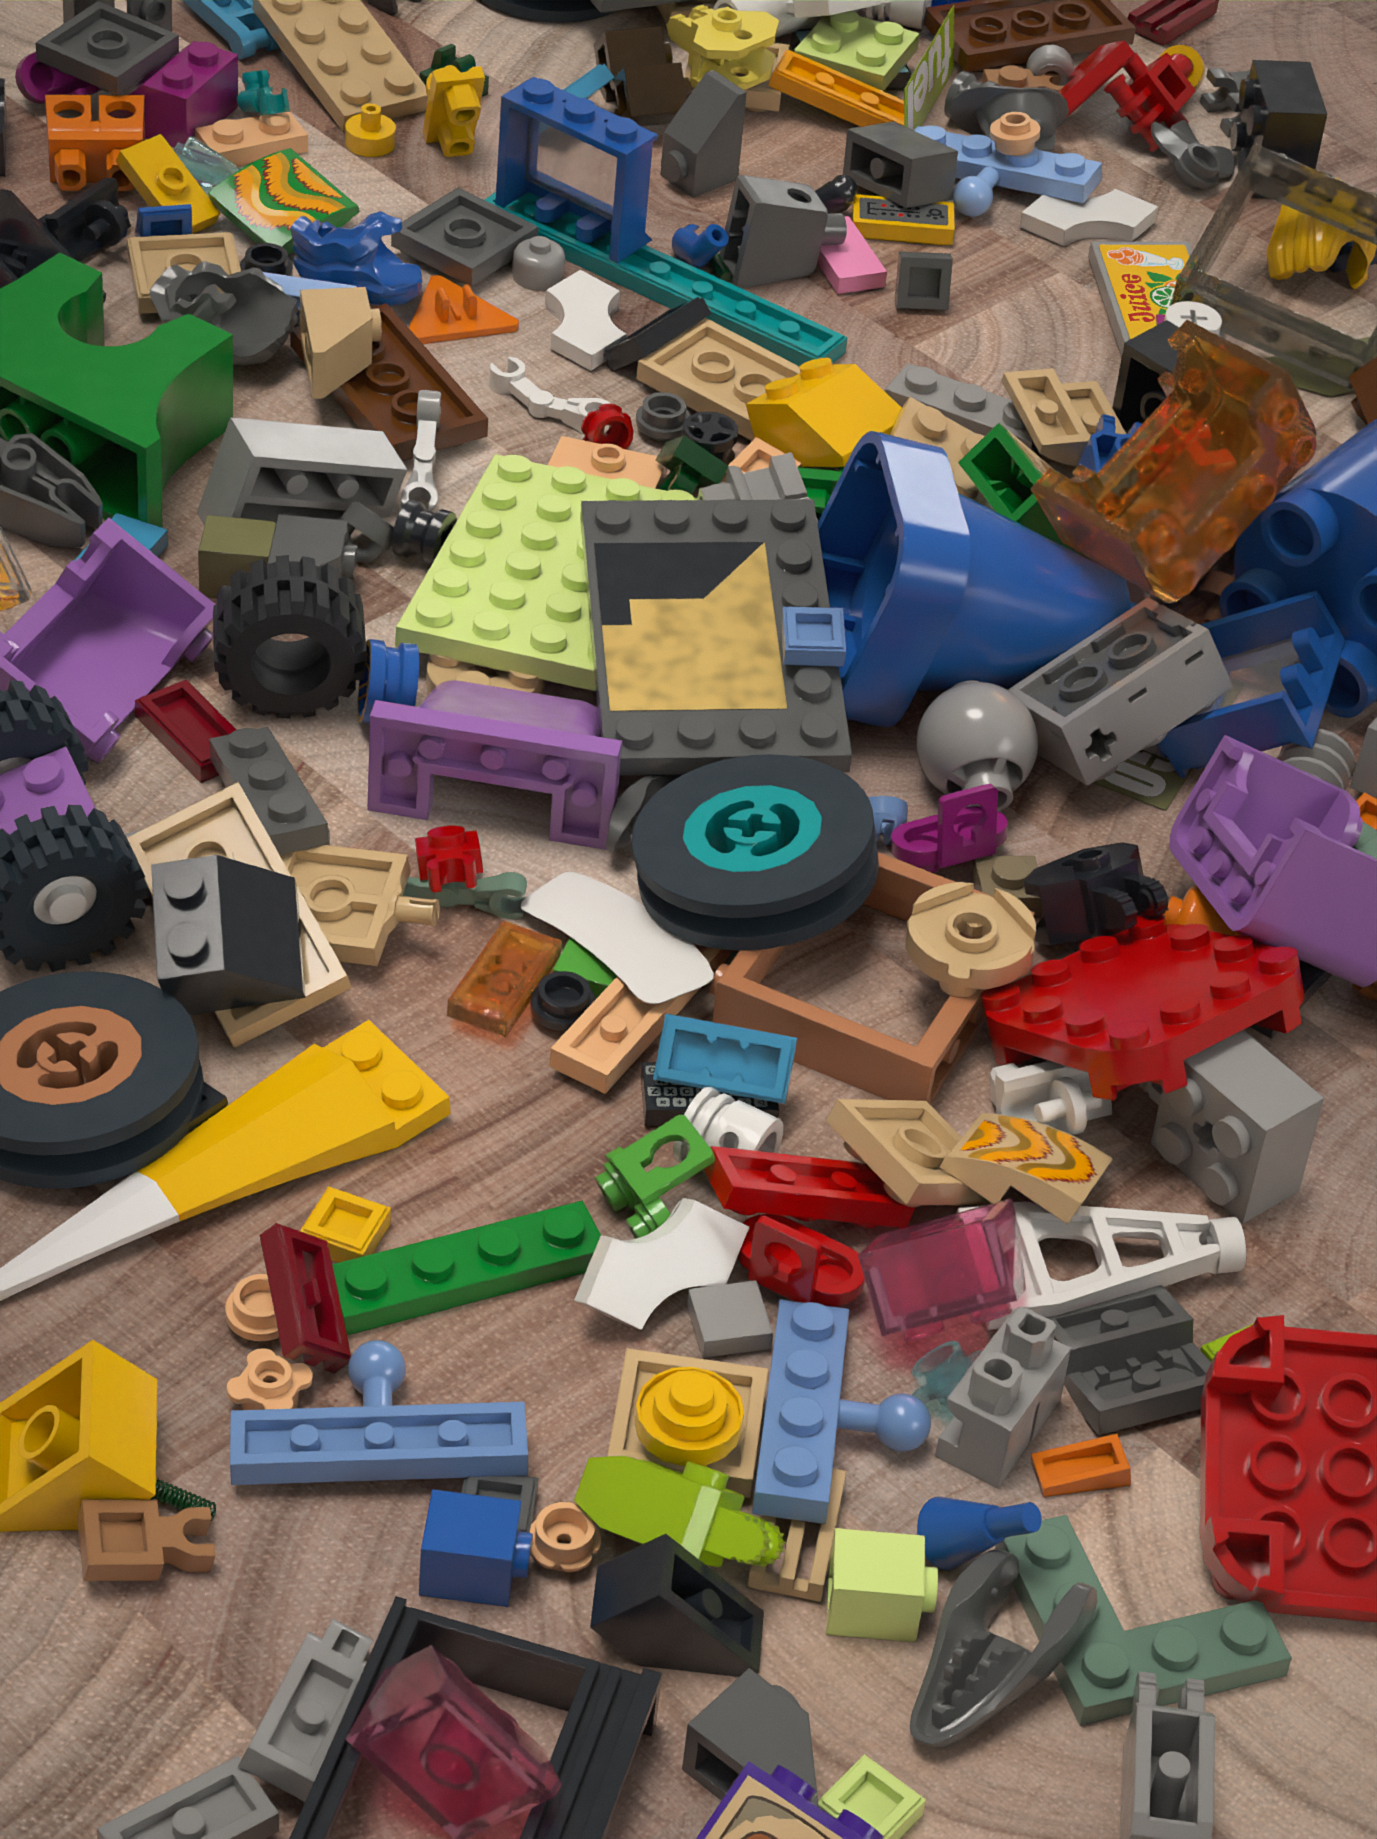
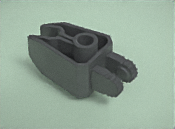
(45, 494)

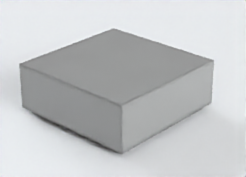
(729, 1319)

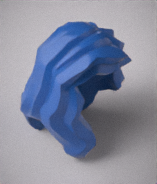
(356, 258)

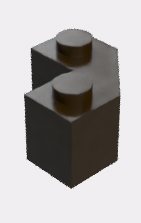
(645, 78)

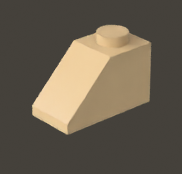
(336, 335)

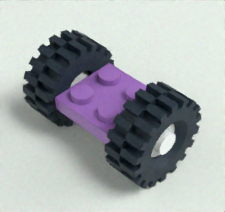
(62, 864)

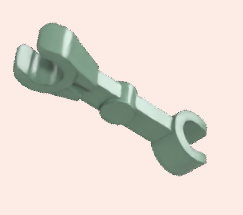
(488, 895)

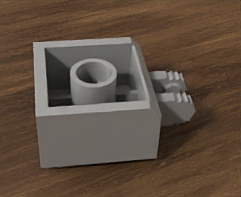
(1238, 1125)

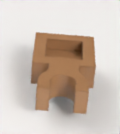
(133, 1542)

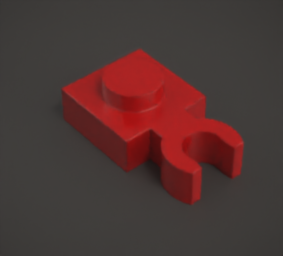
(448, 857)

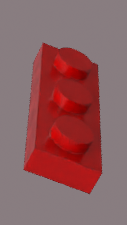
(803, 1188)

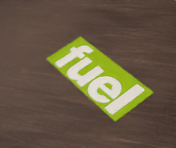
(930, 75)

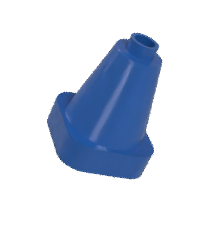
(944, 584)

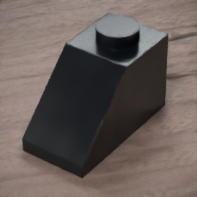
(675, 1612)

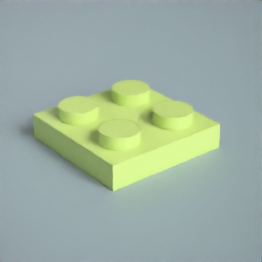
(860, 47)

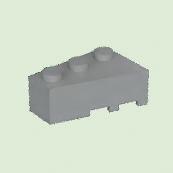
(300, 471)

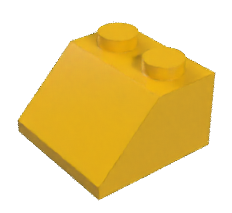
(821, 412)
(76, 1437)

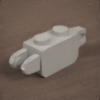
(1168, 1765)

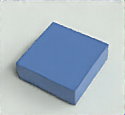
(813, 636)

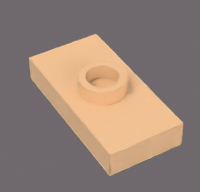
(608, 461)

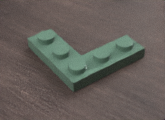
(1099, 1673)

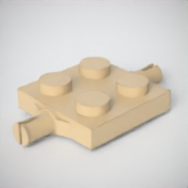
(358, 897)

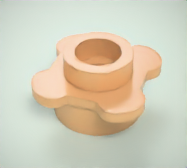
(269, 1382)

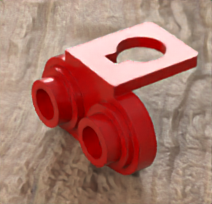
(800, 1262)

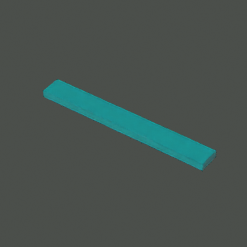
(676, 282)

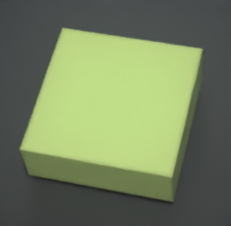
(875, 1798)

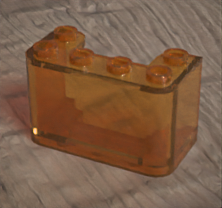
(1189, 471)

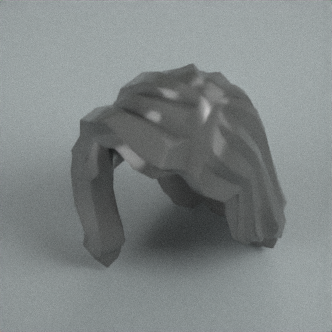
(239, 303)

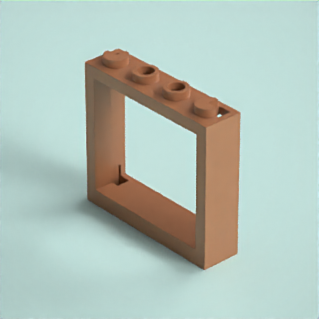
(843, 1046)

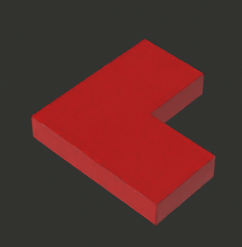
(1095, 72)

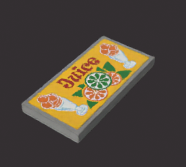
(1137, 282)

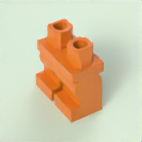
(87, 149)

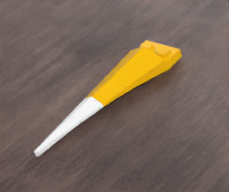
(299, 1120)

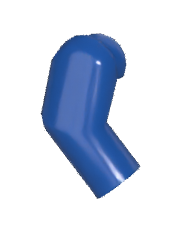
(701, 248)

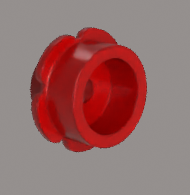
(620, 426)

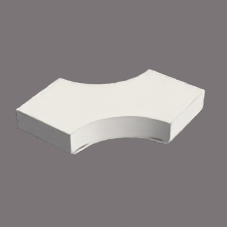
(1105, 216)
(584, 312)
(637, 1274)

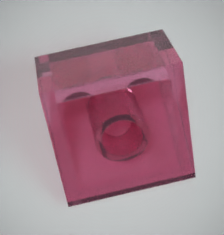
(945, 1271)
(451, 1746)

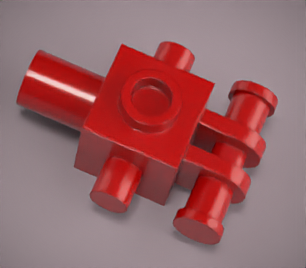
(1153, 93)

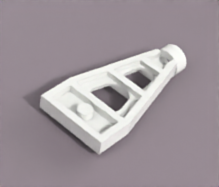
(1188, 1243)

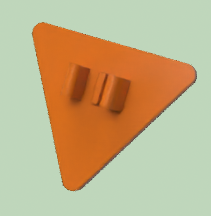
(456, 313)

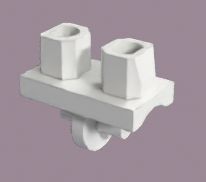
(1047, 1095)

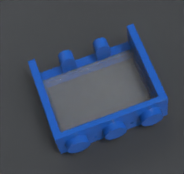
(576, 163)
(1281, 676)

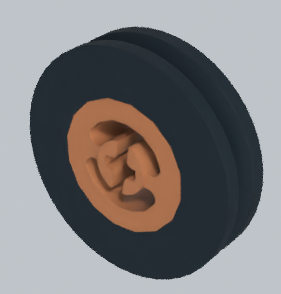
(92, 1078)

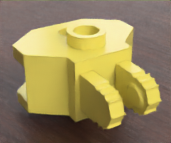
(726, 43)

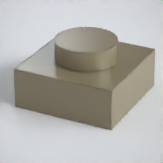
(1006, 874)

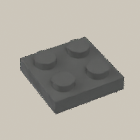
(107, 47)
(463, 236)

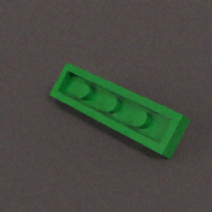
(465, 1266)

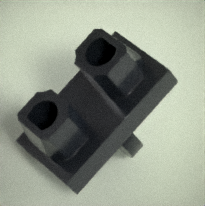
(89, 220)

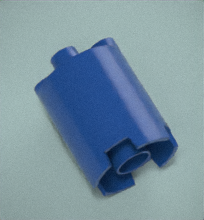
(1323, 540)

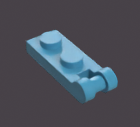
(236, 24)

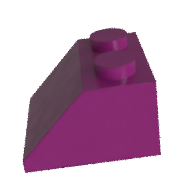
(187, 92)

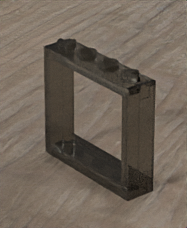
(1261, 320)

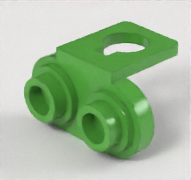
(629, 1185)

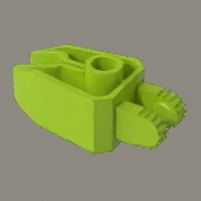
(691, 1507)

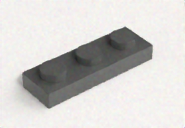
(271, 787)

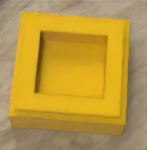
(348, 1224)

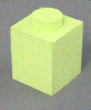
(878, 1585)

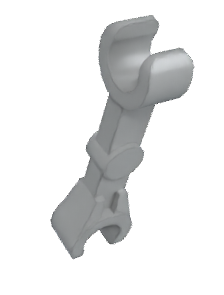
(421, 482)

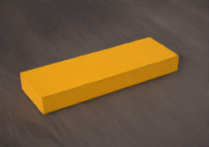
(835, 91)

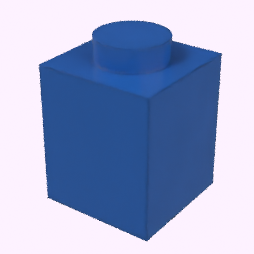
(473, 1548)

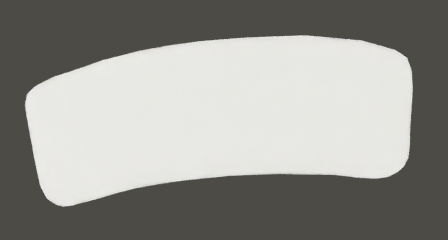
(621, 936)

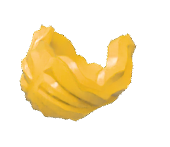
(1309, 243)

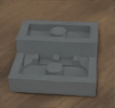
(1132, 1360)

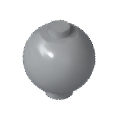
(976, 739)

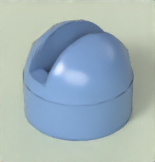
(888, 814)

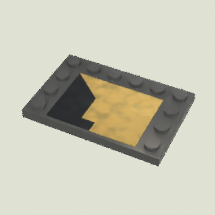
(693, 633)

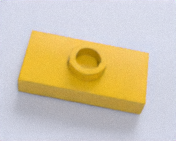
(165, 180)

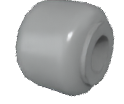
(1049, 59)

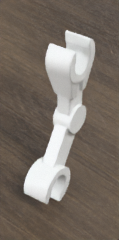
(540, 402)

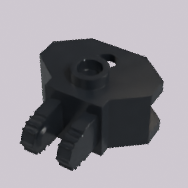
(1094, 894)

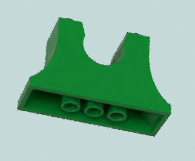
(109, 410)

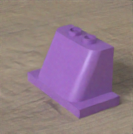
(501, 741)

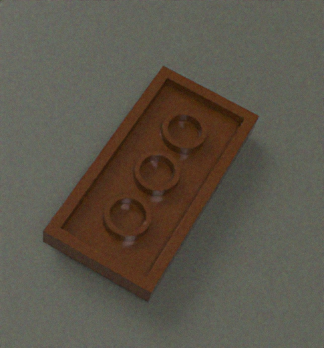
(1011, 30)
(388, 389)

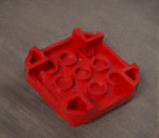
(1143, 1003)
(1292, 1470)

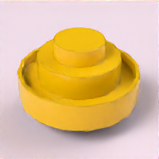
(689, 1416)

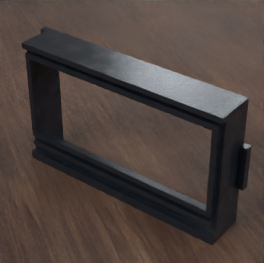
(593, 1752)

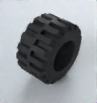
(289, 600)

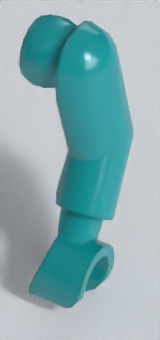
(259, 96)

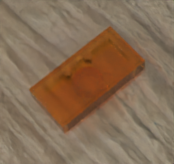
(503, 978)

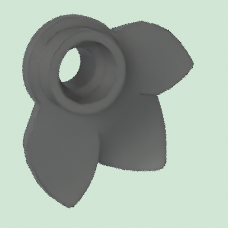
(1194, 162)

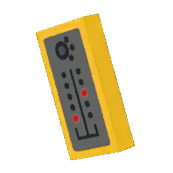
(889, 221)

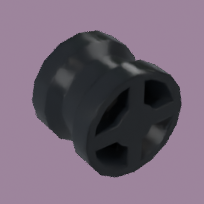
(713, 433)
(421, 531)

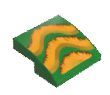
(277, 191)

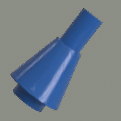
(964, 1529)

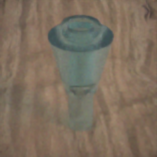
(204, 163)

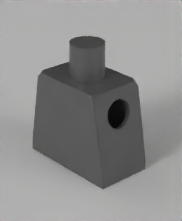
(776, 231)

